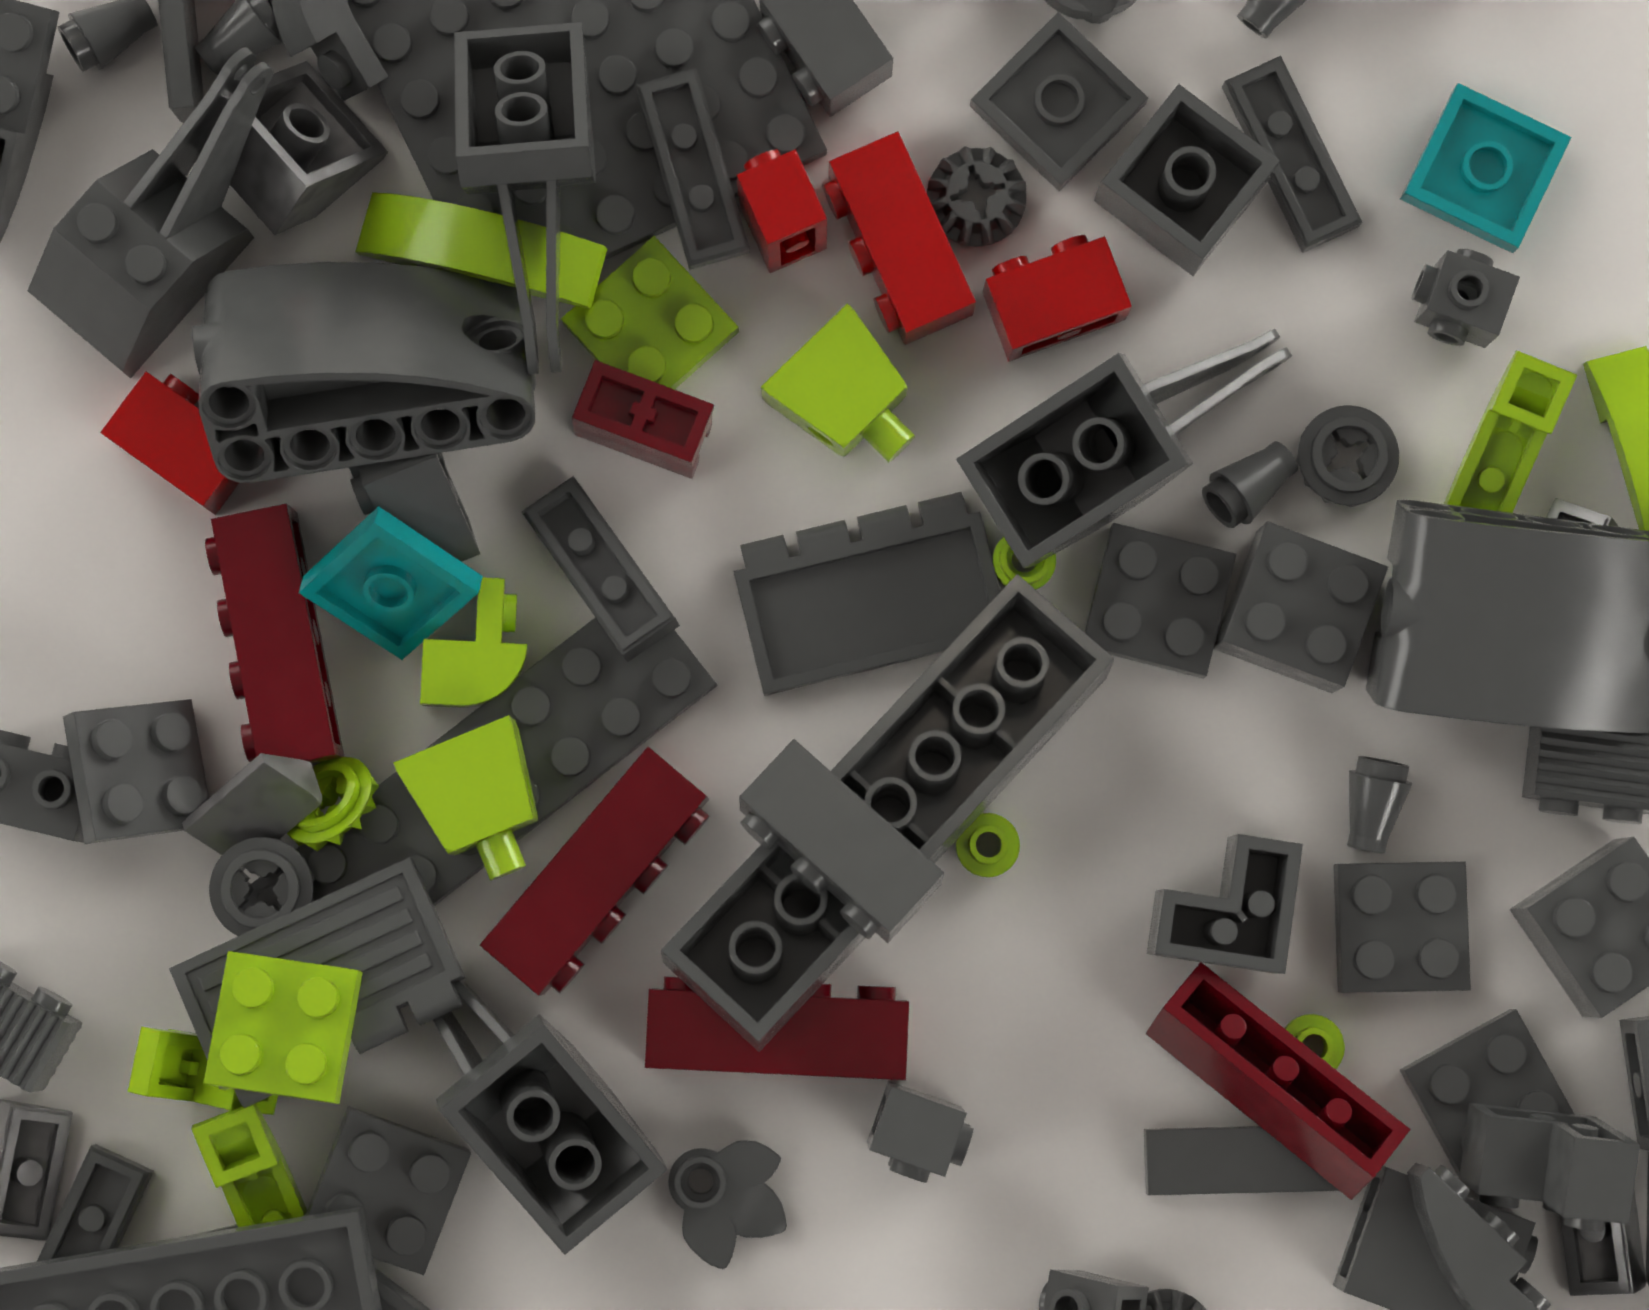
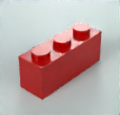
(898, 239)

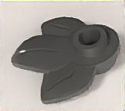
(734, 1205)

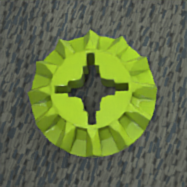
(337, 778)

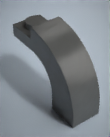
(336, 40)

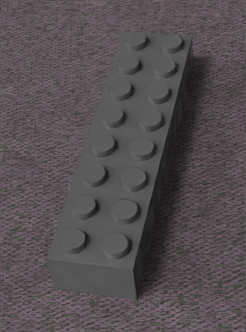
(921, 767)

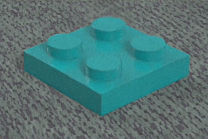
(1485, 168)
(390, 583)

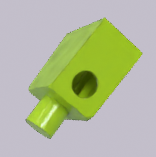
(842, 389)
(475, 793)

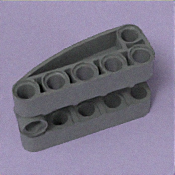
(352, 346)
(1514, 620)

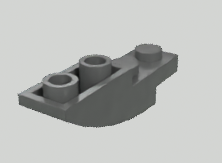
(24, 91)
(1470, 1250)

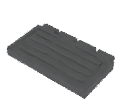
(865, 600)
(372, 926)

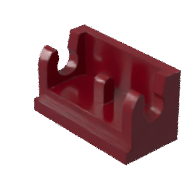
(642, 419)

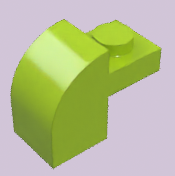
(478, 670)
(174, 1067)

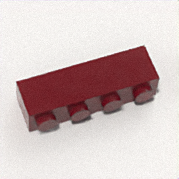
(274, 636)
(595, 873)
(823, 1038)
(1277, 1081)

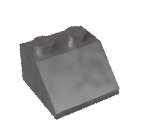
(302, 150)

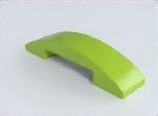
(474, 244)
(1622, 399)
(1511, 434)
(249, 1167)

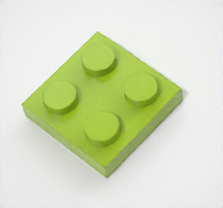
(652, 319)
(283, 1027)

